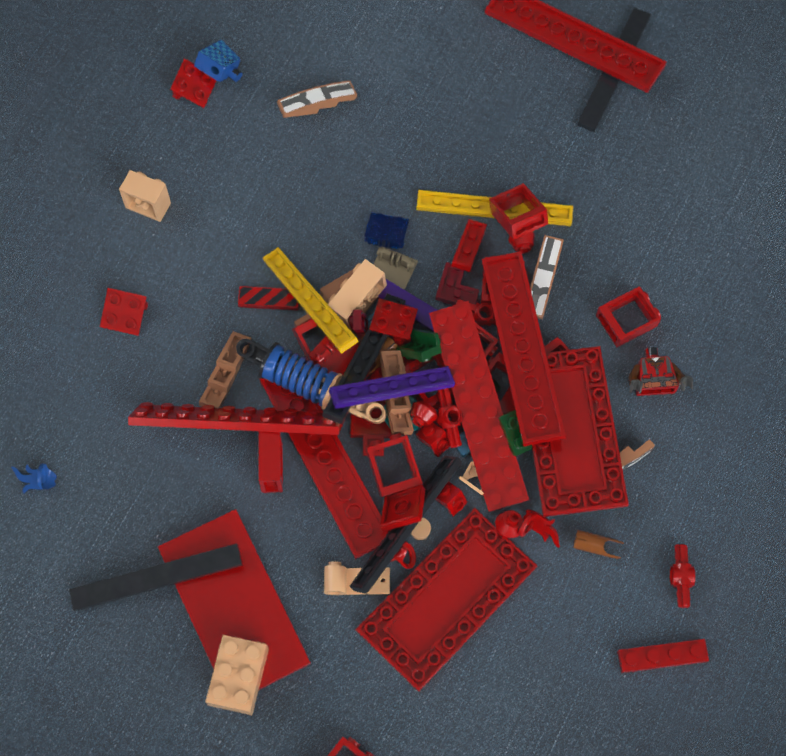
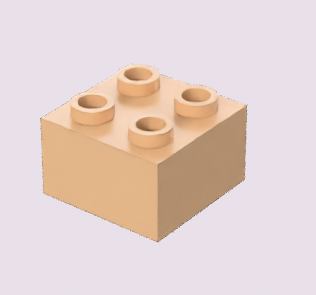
(145, 195)

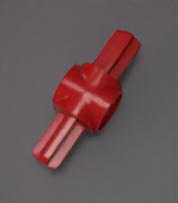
(486, 307)
(455, 414)
(682, 575)

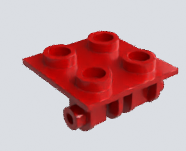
(192, 84)
(123, 311)
(393, 320)
(329, 356)

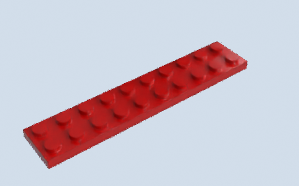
(580, 40)
(523, 349)
(480, 407)
(233, 419)
(333, 476)

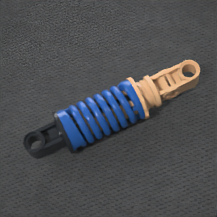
(301, 376)

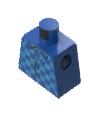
(219, 62)

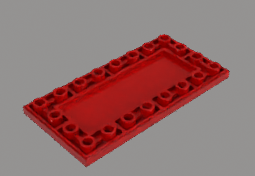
(586, 466)
(446, 599)
(236, 600)

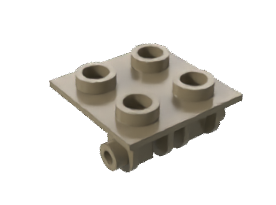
(395, 265)

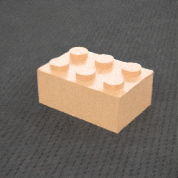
(358, 291)
(237, 675)

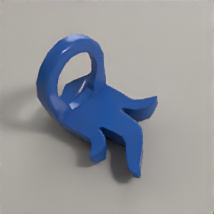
(39, 479)

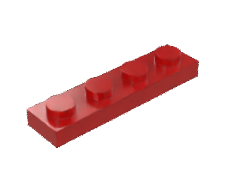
(663, 655)

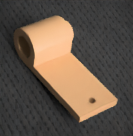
(338, 580)

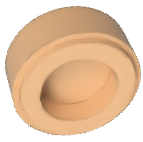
(421, 530)

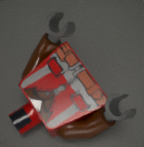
(657, 375)

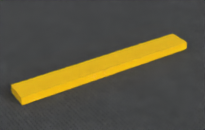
(480, 207)
(310, 300)

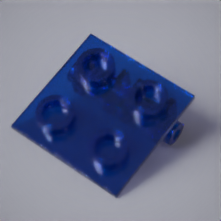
(386, 229)

